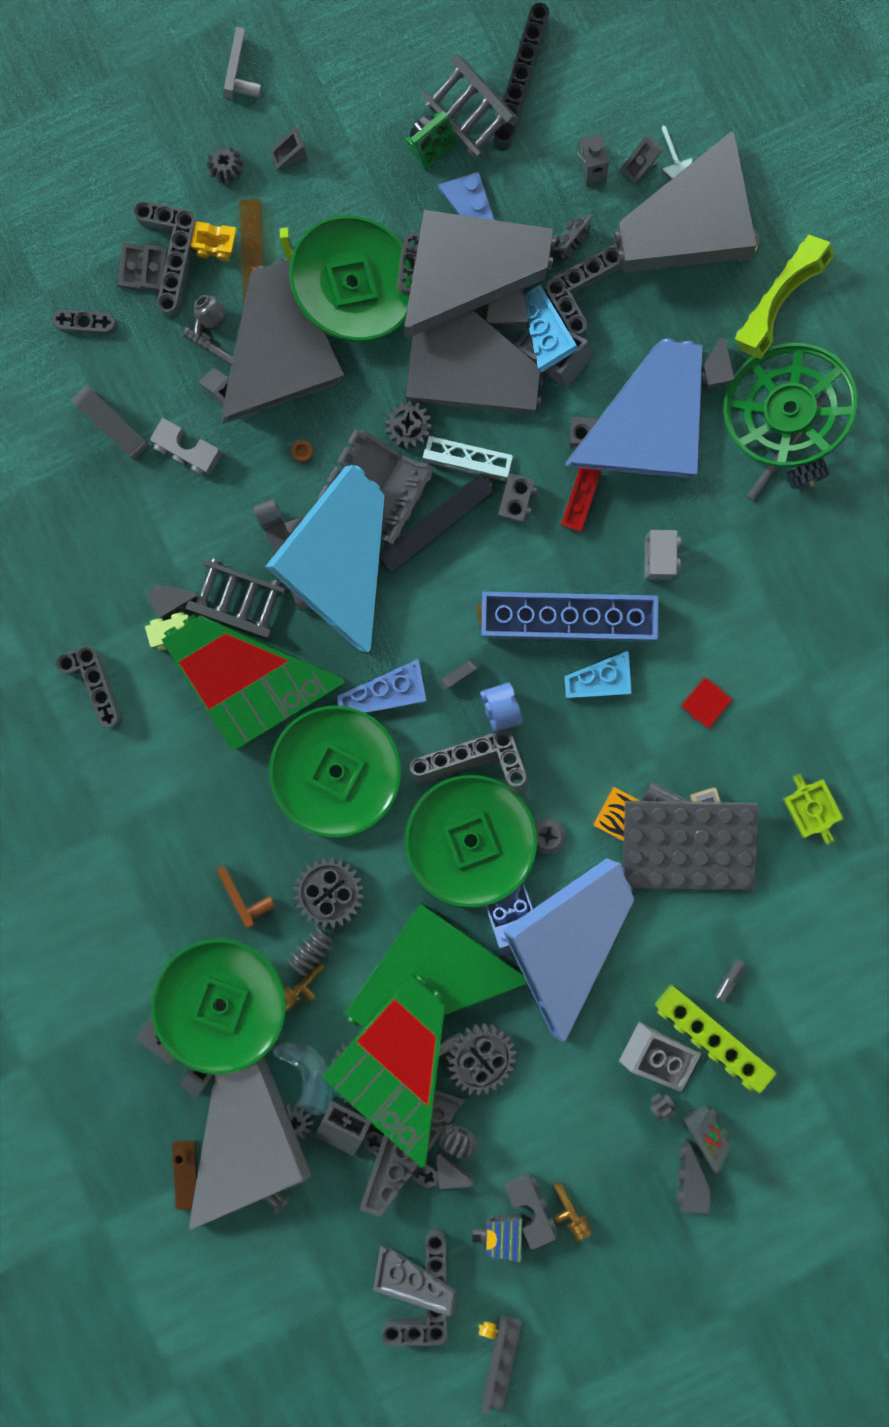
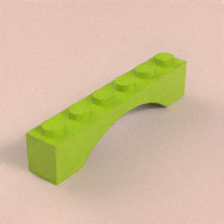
(808, 261)

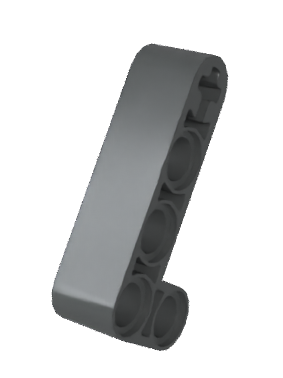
(109, 422)
(94, 689)

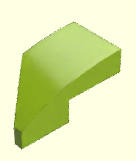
(286, 243)

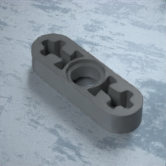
(403, 270)
(68, 326)

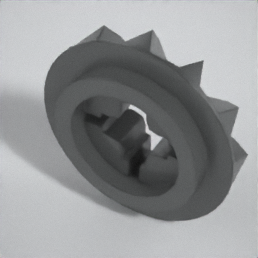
(556, 830)

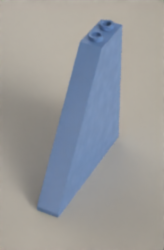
(652, 419)
(568, 940)

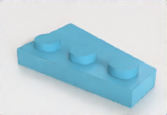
(601, 679)

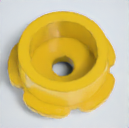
(488, 1330)

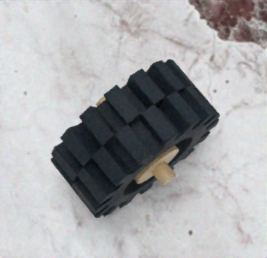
(808, 474)

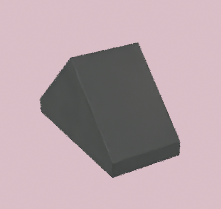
(288, 150)
(451, 1174)

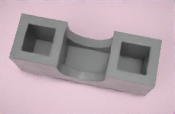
(168, 439)

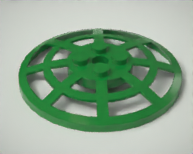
(787, 394)

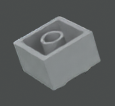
(661, 554)

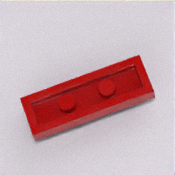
(580, 499)

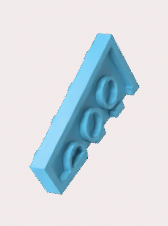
(547, 330)

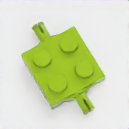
(813, 808)

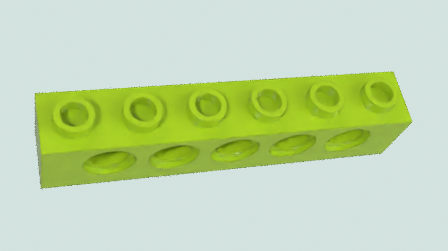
(761, 1072)

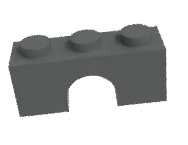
(523, 1191)

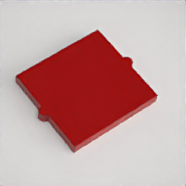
(706, 702)

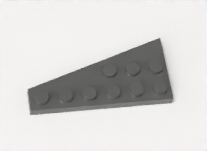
(395, 1167)

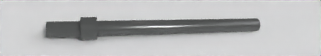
(771, 469)

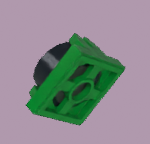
(431, 138)

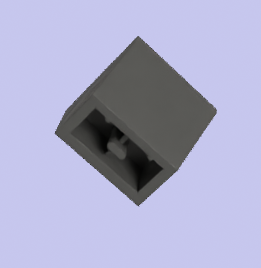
(343, 1126)

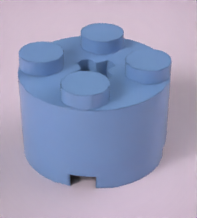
(501, 707)

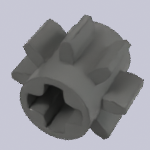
(663, 1107)

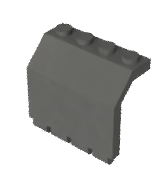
(396, 474)

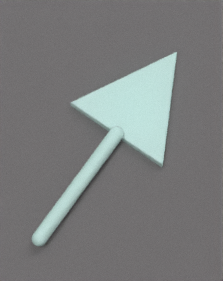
(675, 169)

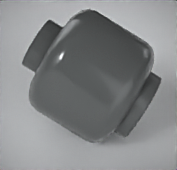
(209, 311)

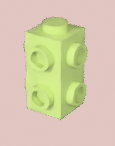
(157, 628)

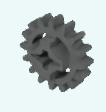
(416, 425)

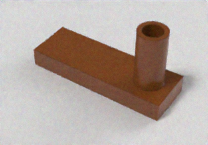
(251, 912)

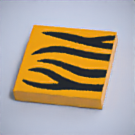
(612, 813)

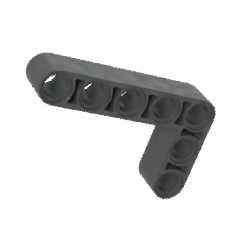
(175, 253)
(586, 279)
(271, 521)
(474, 759)
(432, 1318)

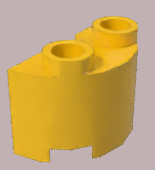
(213, 240)

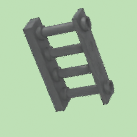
(490, 99)
(240, 620)

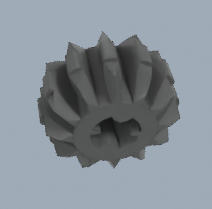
(228, 156)
(303, 1119)
(458, 1141)

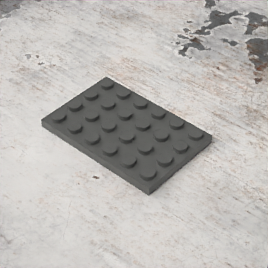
(690, 844)

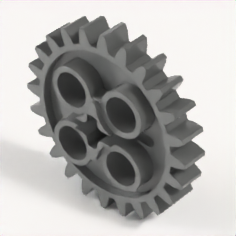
(316, 877)
(496, 1045)

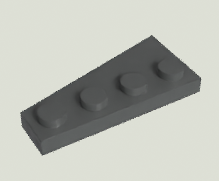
(408, 1282)

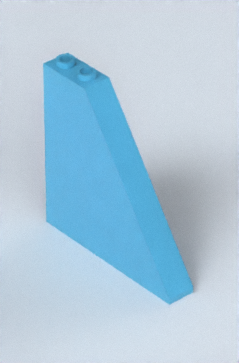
(336, 556)

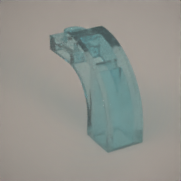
(310, 1064)

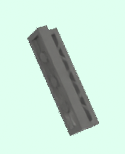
(500, 1363)

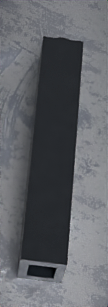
(436, 523)

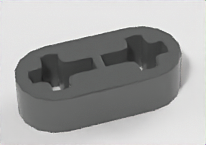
(458, 674)

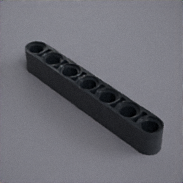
(523, 67)

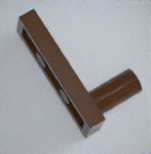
(185, 1172)

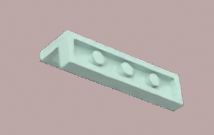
(467, 464)

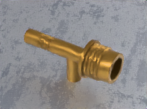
(292, 995)
(579, 1226)

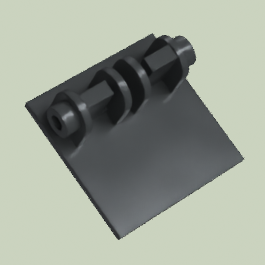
(576, 232)

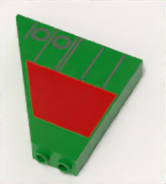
(244, 680)
(393, 1066)

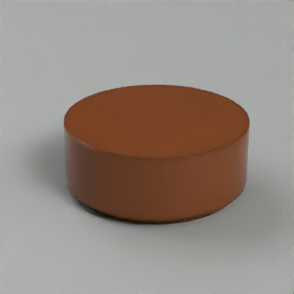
(302, 451)

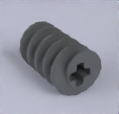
(311, 952)

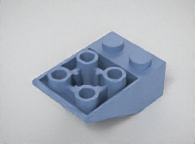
(506, 913)

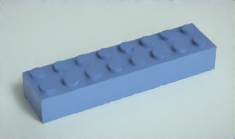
(569, 616)

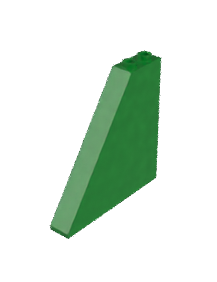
(445, 958)

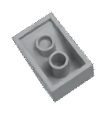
(659, 1057)

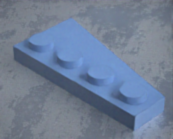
(392, 690)

